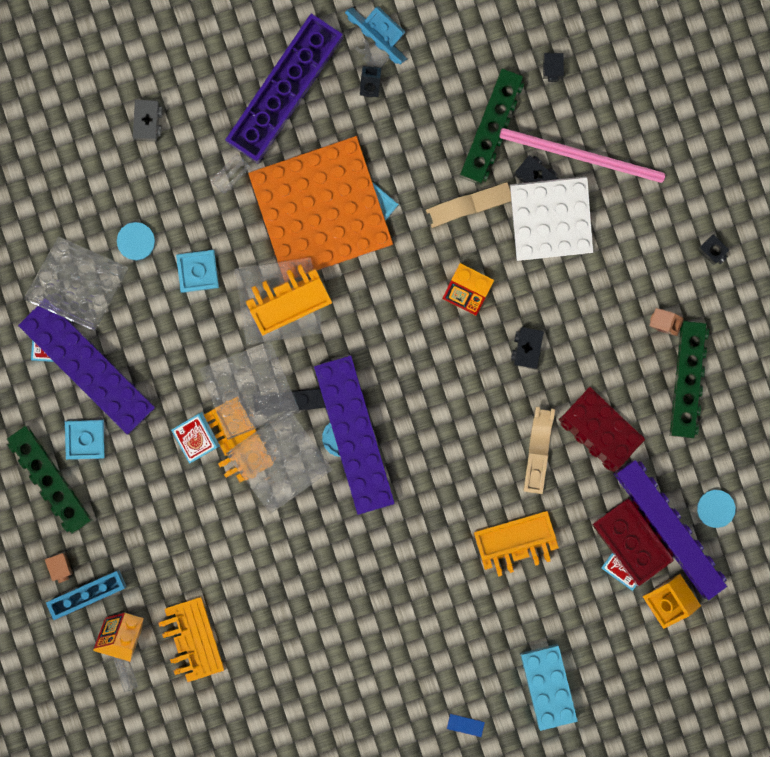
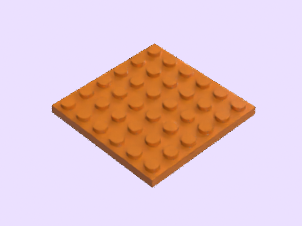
(321, 206)

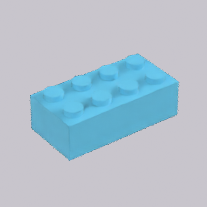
(548, 687)

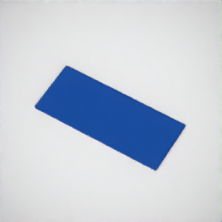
(465, 725)

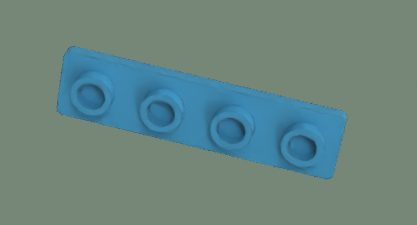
(381, 30)

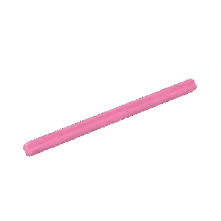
(582, 155)

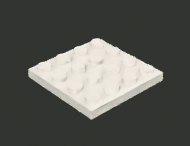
(551, 218)

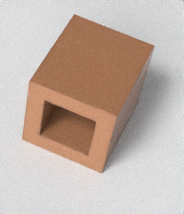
(666, 322)
(59, 567)

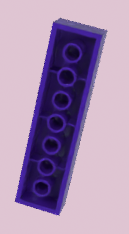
(284, 88)
(88, 368)
(354, 435)
(673, 533)

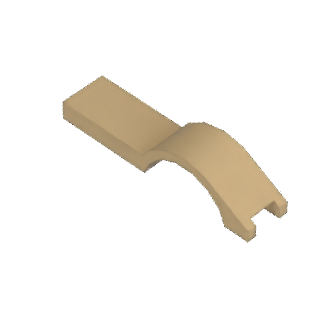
(470, 204)
(538, 450)

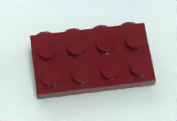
(601, 430)
(633, 542)

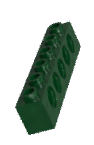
(505, 80)
(677, 427)
(81, 516)

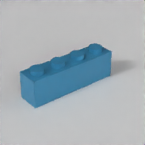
(86, 595)

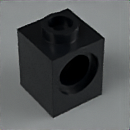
(553, 66)
(368, 76)
(704, 249)

